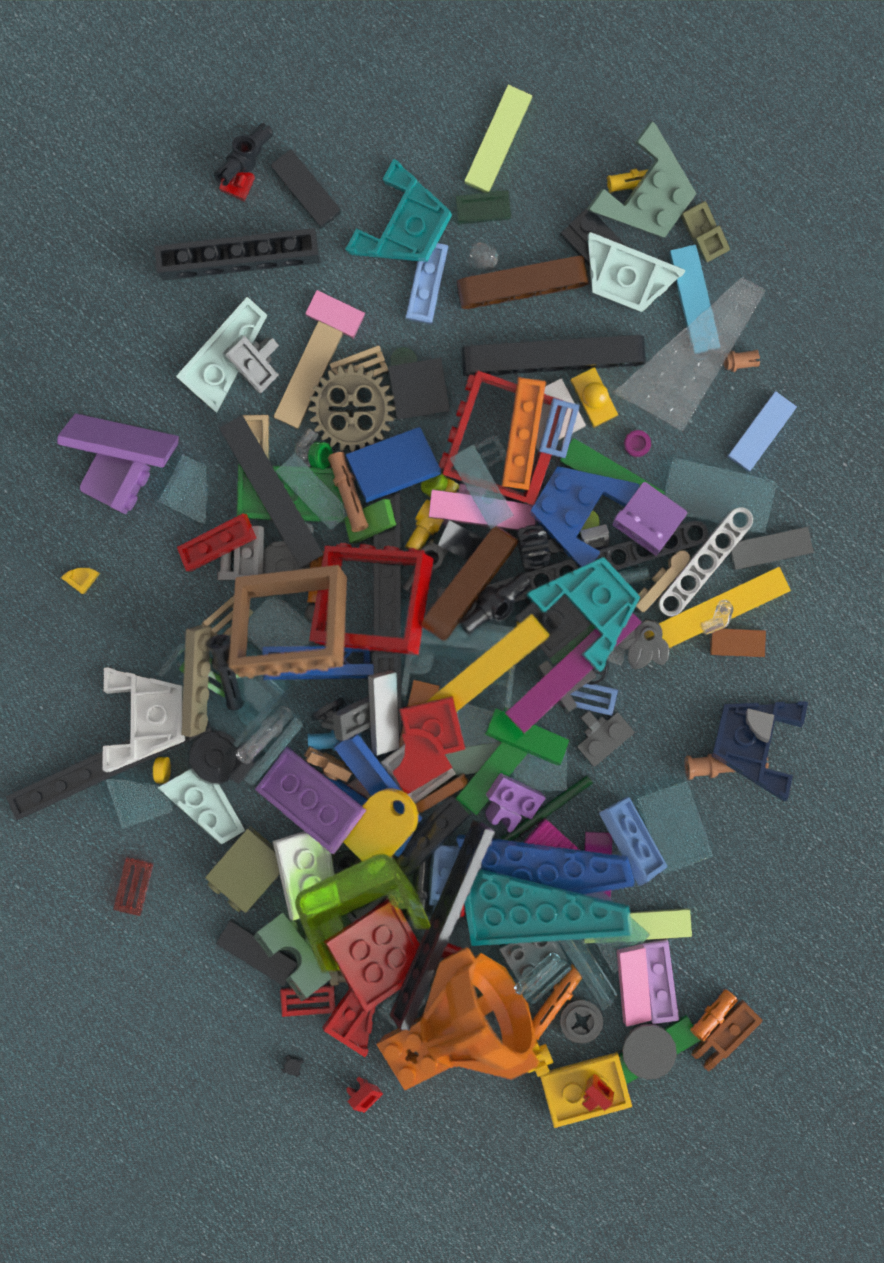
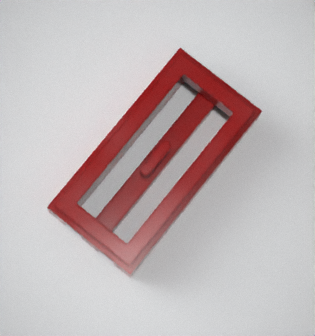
(314, 999)

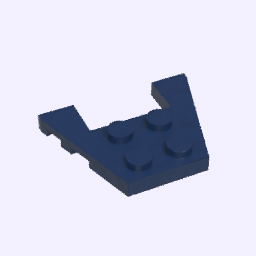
(745, 753)

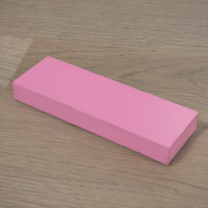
(634, 985)

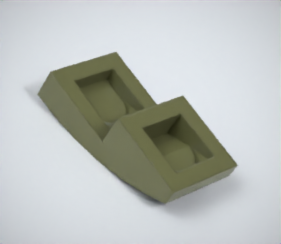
(704, 231)

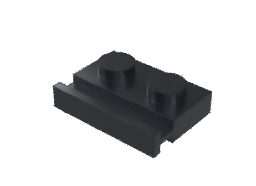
(577, 233)

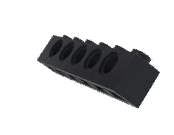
(237, 254)

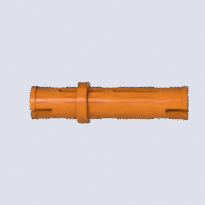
(574, 979)

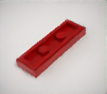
(216, 542)

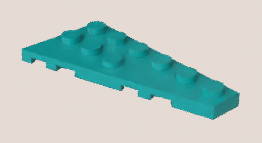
(524, 911)

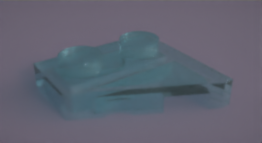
(473, 725)

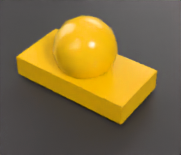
(594, 397)

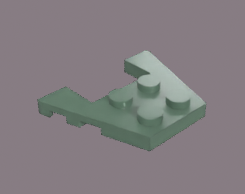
(658, 196)

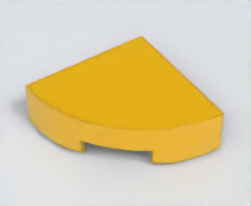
(81, 578)

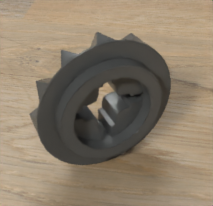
(578, 1033)

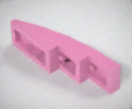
(463, 509)

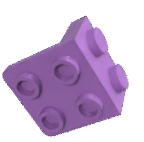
(115, 481)

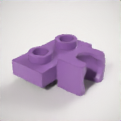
(511, 800)

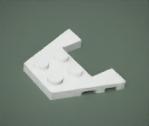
(154, 717)

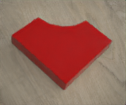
(435, 722)
(419, 764)

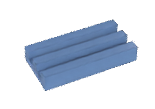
(564, 405)
(611, 701)

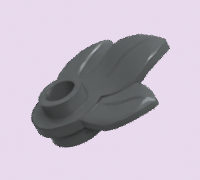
(644, 649)

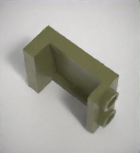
(245, 870)

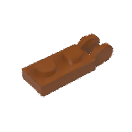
(729, 1035)

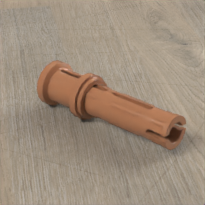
(706, 766)

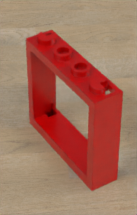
(456, 435)
(390, 555)

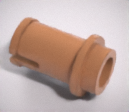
(741, 360)

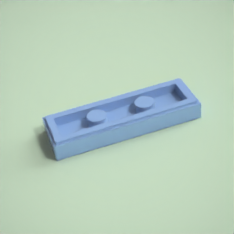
(427, 286)
(762, 431)

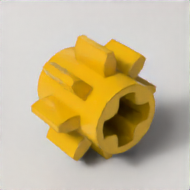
(544, 1058)

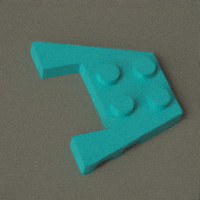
(412, 228)
(601, 598)

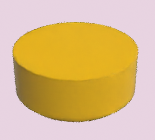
(161, 770)

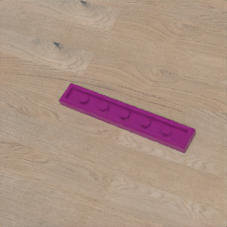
(559, 681)

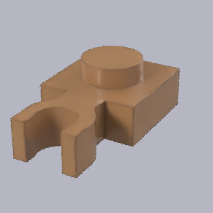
(332, 766)

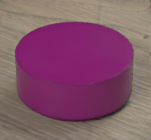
(637, 443)

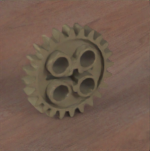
(351, 383)

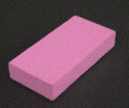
(335, 314)

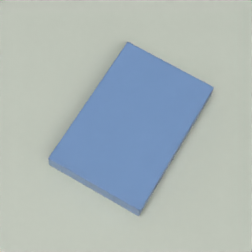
(633, 840)

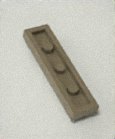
(196, 681)

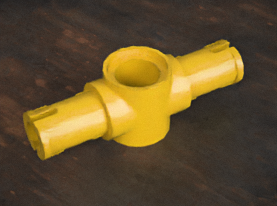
(425, 525)

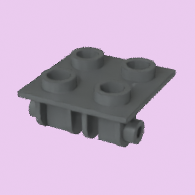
(526, 956)

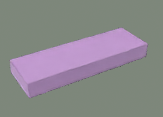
(660, 982)

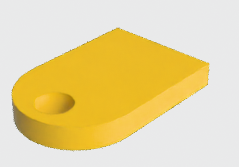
(381, 827)

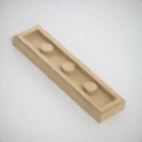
(308, 374)

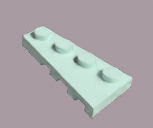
(209, 371)

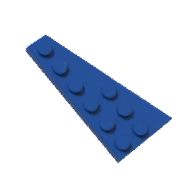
(557, 867)

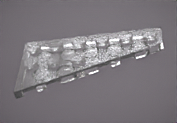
(685, 368)

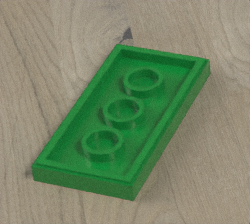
(250, 504)

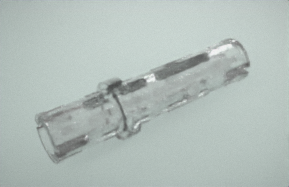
(264, 734)

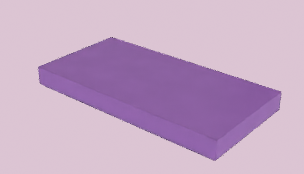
(118, 440)
(310, 800)

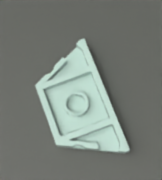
(628, 274)

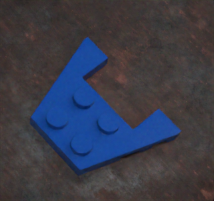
(568, 504)

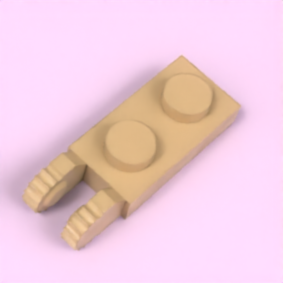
(662, 580)

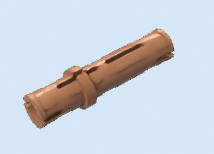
(344, 482)

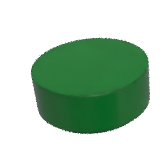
(319, 454)

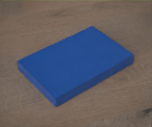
(393, 464)

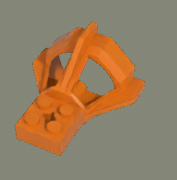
(455, 1028)

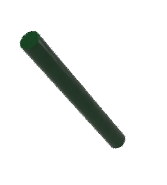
(548, 809)

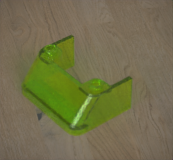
(325, 902)

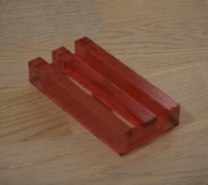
(143, 889)

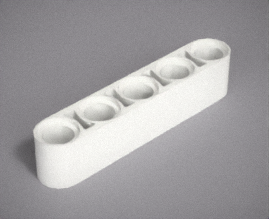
(717, 556)

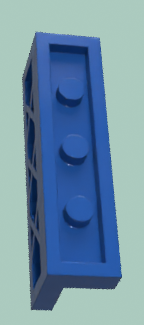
(348, 671)
(367, 768)

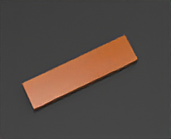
(523, 433)

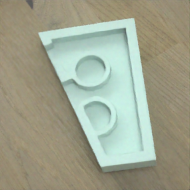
(204, 805)

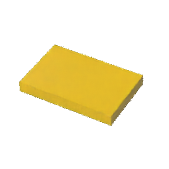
(566, 1087)

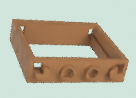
(285, 583)

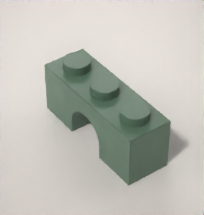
(283, 935)

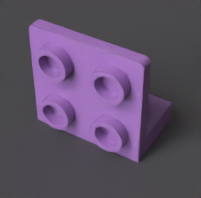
(649, 518)

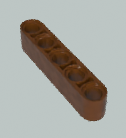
(522, 282)
(469, 583)

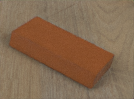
(738, 642)
(441, 793)

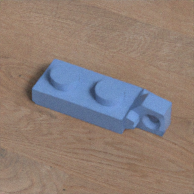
(441, 866)

